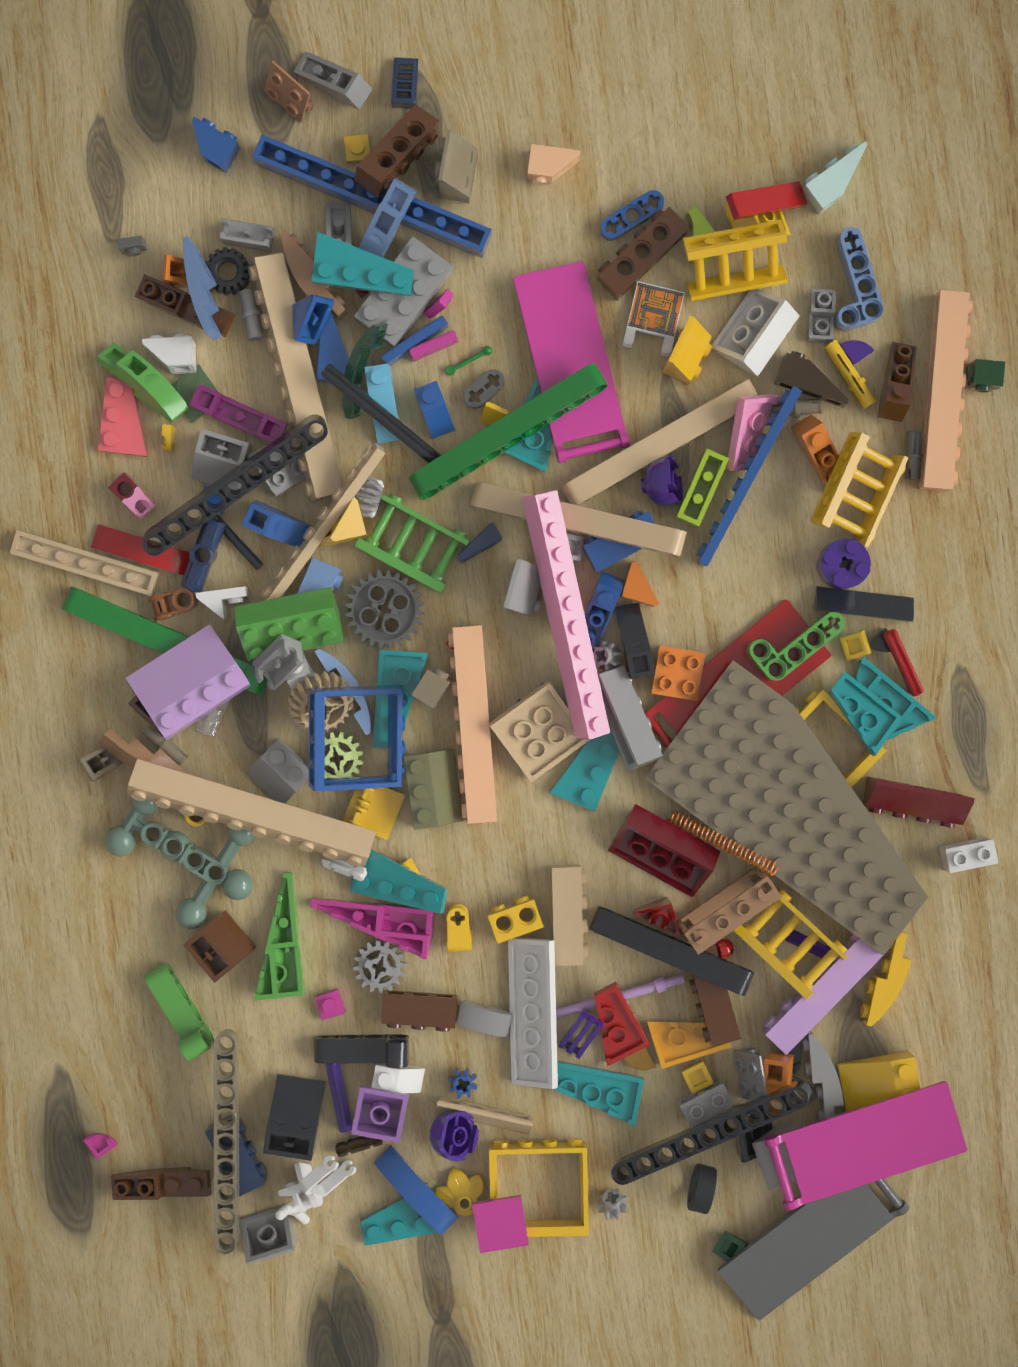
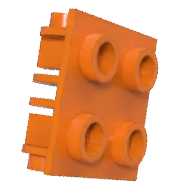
(678, 673)

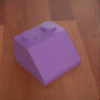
(379, 1114)

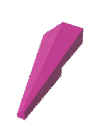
(397, 924)

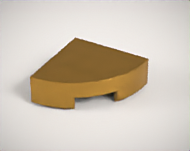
(640, 1060)

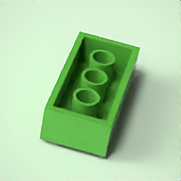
(305, 617)

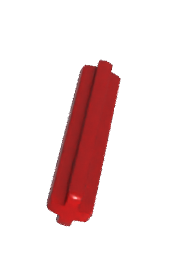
(903, 662)

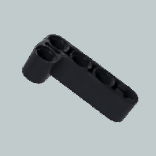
(363, 1048)

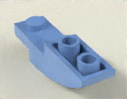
(387, 218)

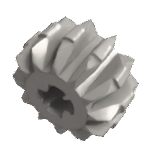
(369, 496)

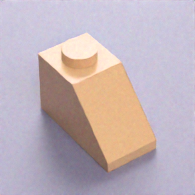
(549, 163)

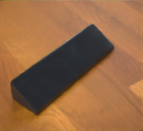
(864, 604)

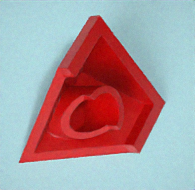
(659, 914)

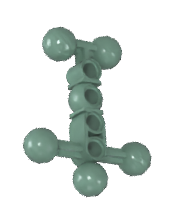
(190, 911)

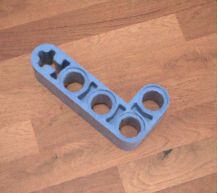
(855, 276)

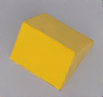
(347, 527)

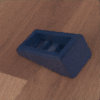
(404, 102)
(486, 539)

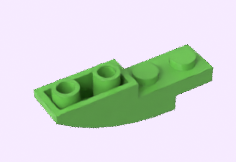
(146, 381)

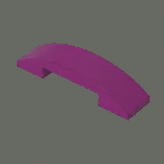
(237, 414)

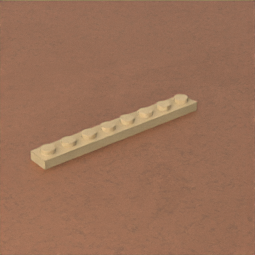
(327, 517)

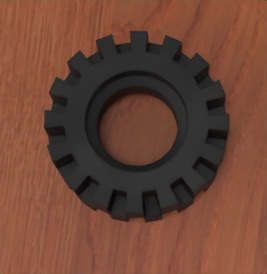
(232, 256)

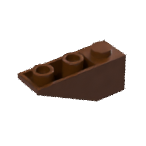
(898, 382)

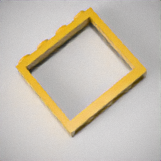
(866, 760)
(547, 1228)

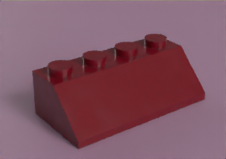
(916, 801)
(664, 850)

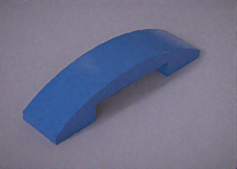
(415, 1190)

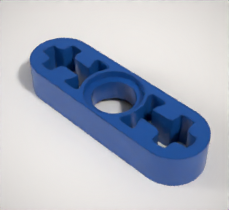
(650, 211)

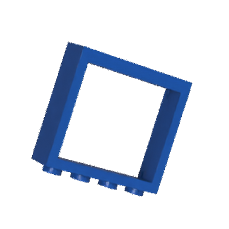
(396, 745)

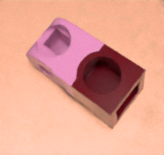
(132, 495)

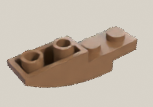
(302, 268)

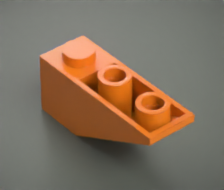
(816, 446)

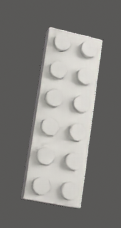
(533, 1012)

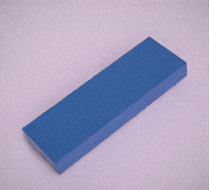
(417, 338)

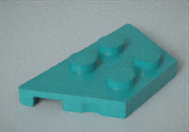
(894, 696)

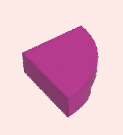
(439, 304)
(99, 1144)

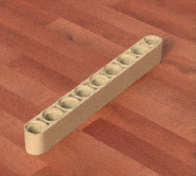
(656, 445)
(586, 521)

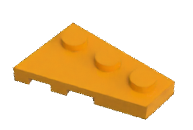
(680, 1042)

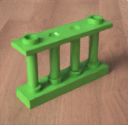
(392, 555)

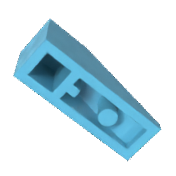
(381, 390)

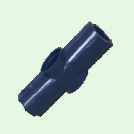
(197, 569)

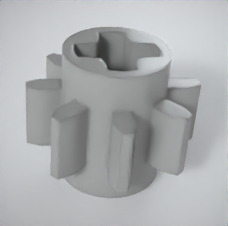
(607, 655)
(612, 1204)

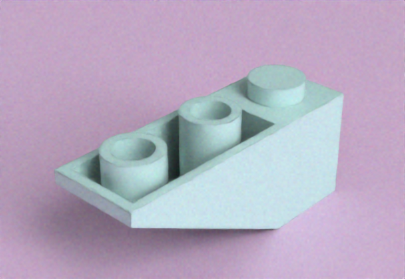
(830, 185)

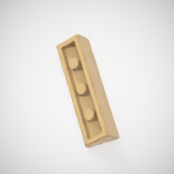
(487, 1115)

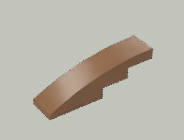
(135, 750)

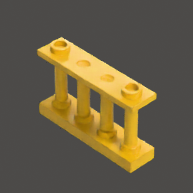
(731, 241)
(837, 485)
(786, 966)

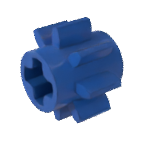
(460, 1089)

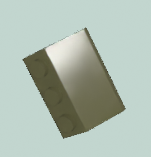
(433, 789)

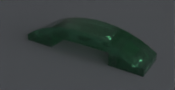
(358, 360)

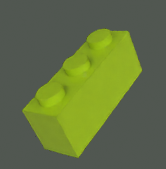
(701, 488)

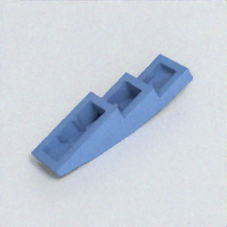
(199, 283)

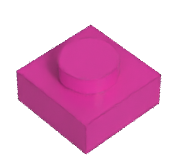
(330, 1004)

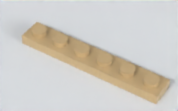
(84, 563)

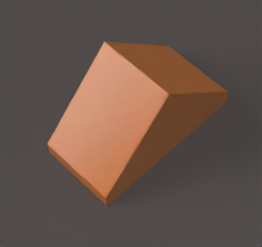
(174, 271)
(637, 588)

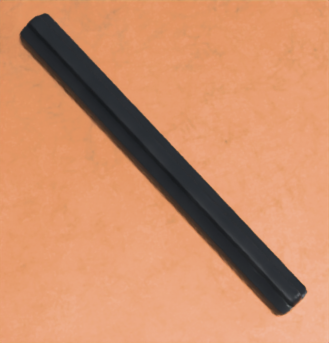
(379, 413)

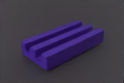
(572, 1047)

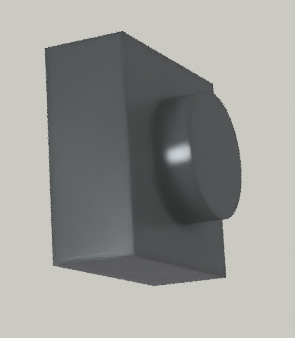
(131, 245)

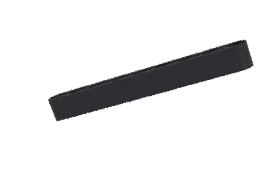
(229, 496)
(718, 1125)

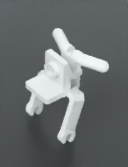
(307, 1187)

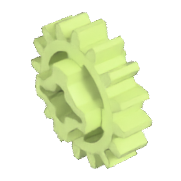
(348, 755)

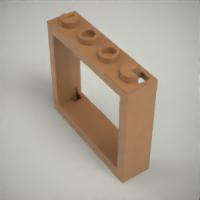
(728, 909)

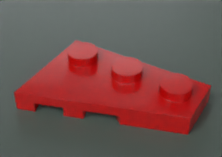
(621, 1029)

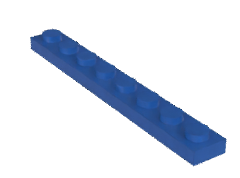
(752, 466)

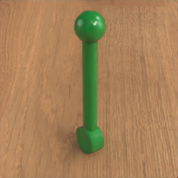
(450, 370)

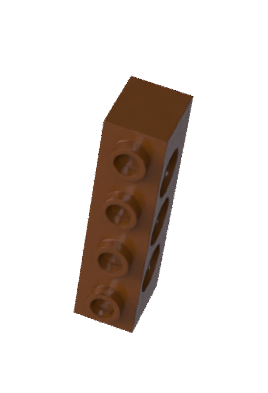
(397, 150)
(665, 221)

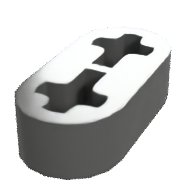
(480, 384)

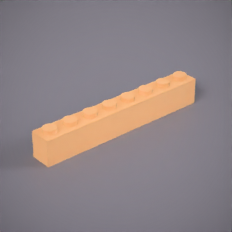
(944, 390)
(474, 727)

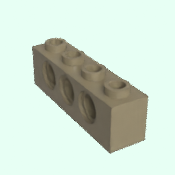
(432, 687)

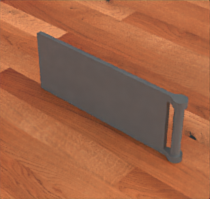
(807, 1245)

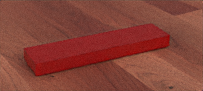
(766, 200)

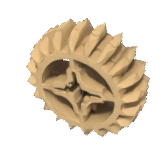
(335, 707)

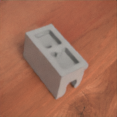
(247, 235)
(278, 661)

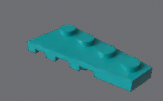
(397, 669)
(600, 1088)

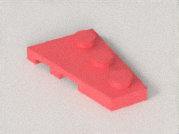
(120, 421)

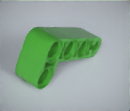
(799, 642)
(180, 1011)

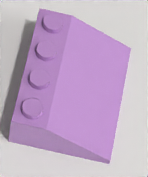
(188, 682)

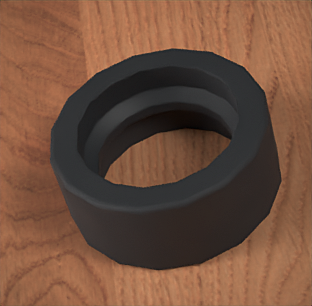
(702, 1188)

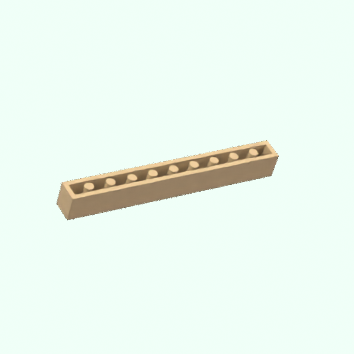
(294, 371)
(250, 813)

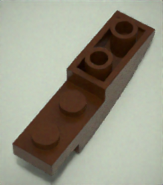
(178, 303)
(161, 1182)

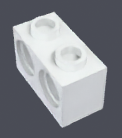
(968, 854)

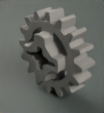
(369, 963)

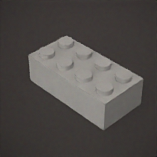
(404, 311)

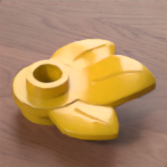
(460, 1188)

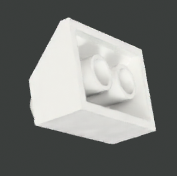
(755, 331)

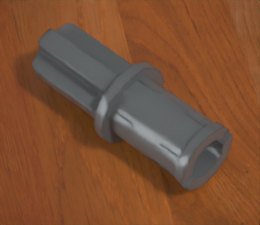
(914, 455)

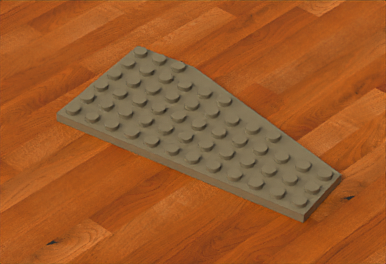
(768, 784)

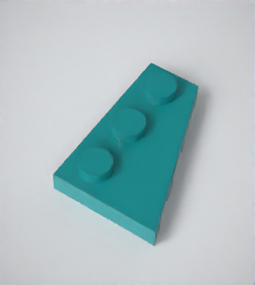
(865, 712)
(394, 1223)

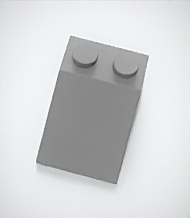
(523, 589)

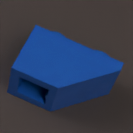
(215, 147)

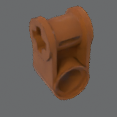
(168, 603)

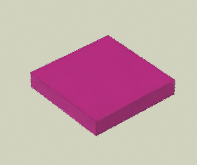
(500, 1223)

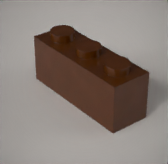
(419, 1010)

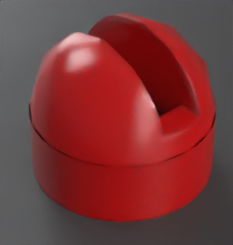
(724, 948)

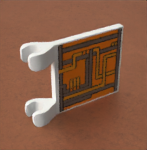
(655, 313)

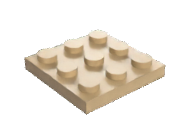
(537, 731)

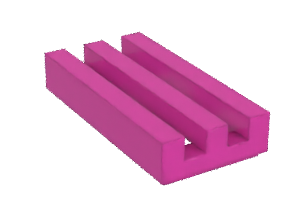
(433, 345)

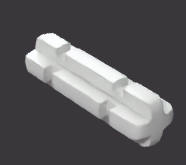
(344, 868)

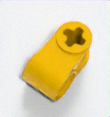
(459, 932)

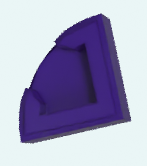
(856, 350)

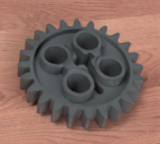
(363, 601)

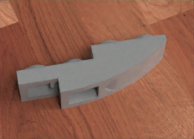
(822, 1071)

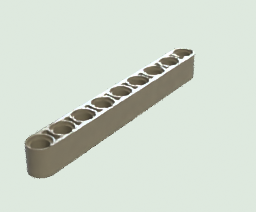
(226, 1153)

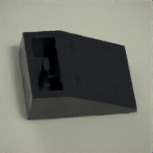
(294, 1117)

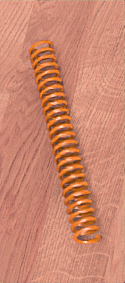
(722, 845)

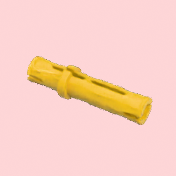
(865, 399)

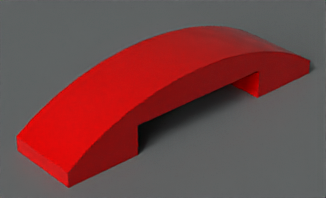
(131, 547)

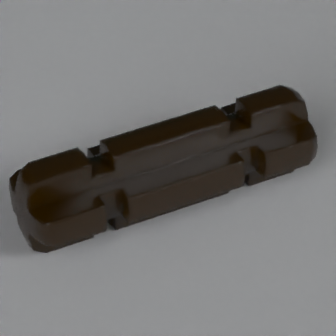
(356, 1145)

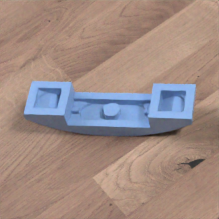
(330, 663)

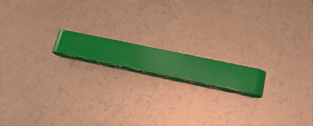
(508, 431)
(139, 628)

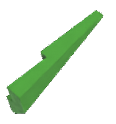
(282, 963)

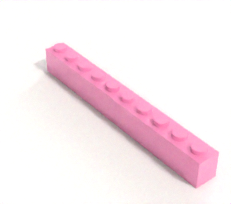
(566, 614)

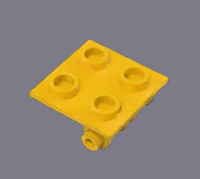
(374, 809)

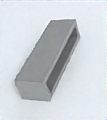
(627, 719)

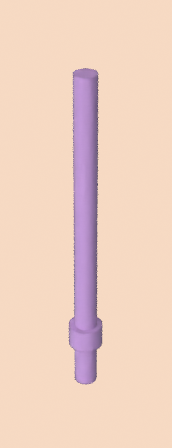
(658, 985)

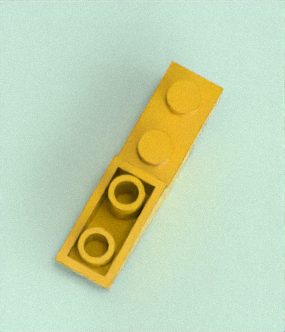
(885, 988)

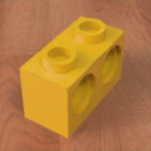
(517, 925)

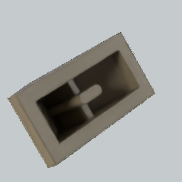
(98, 763)

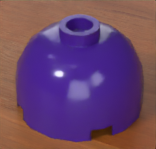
(662, 482)
(454, 1135)

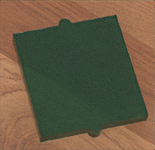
(186, 387)

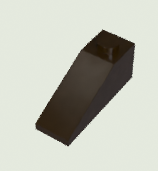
(804, 375)

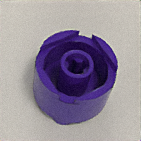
(856, 570)

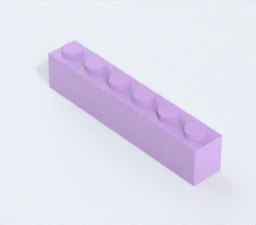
(801, 1015)

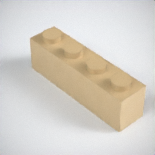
(567, 914)

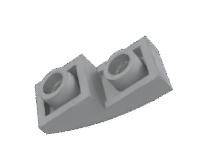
(821, 315)
(484, 1020)

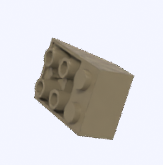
(457, 167)

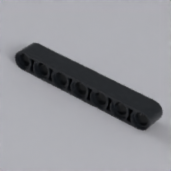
(671, 951)

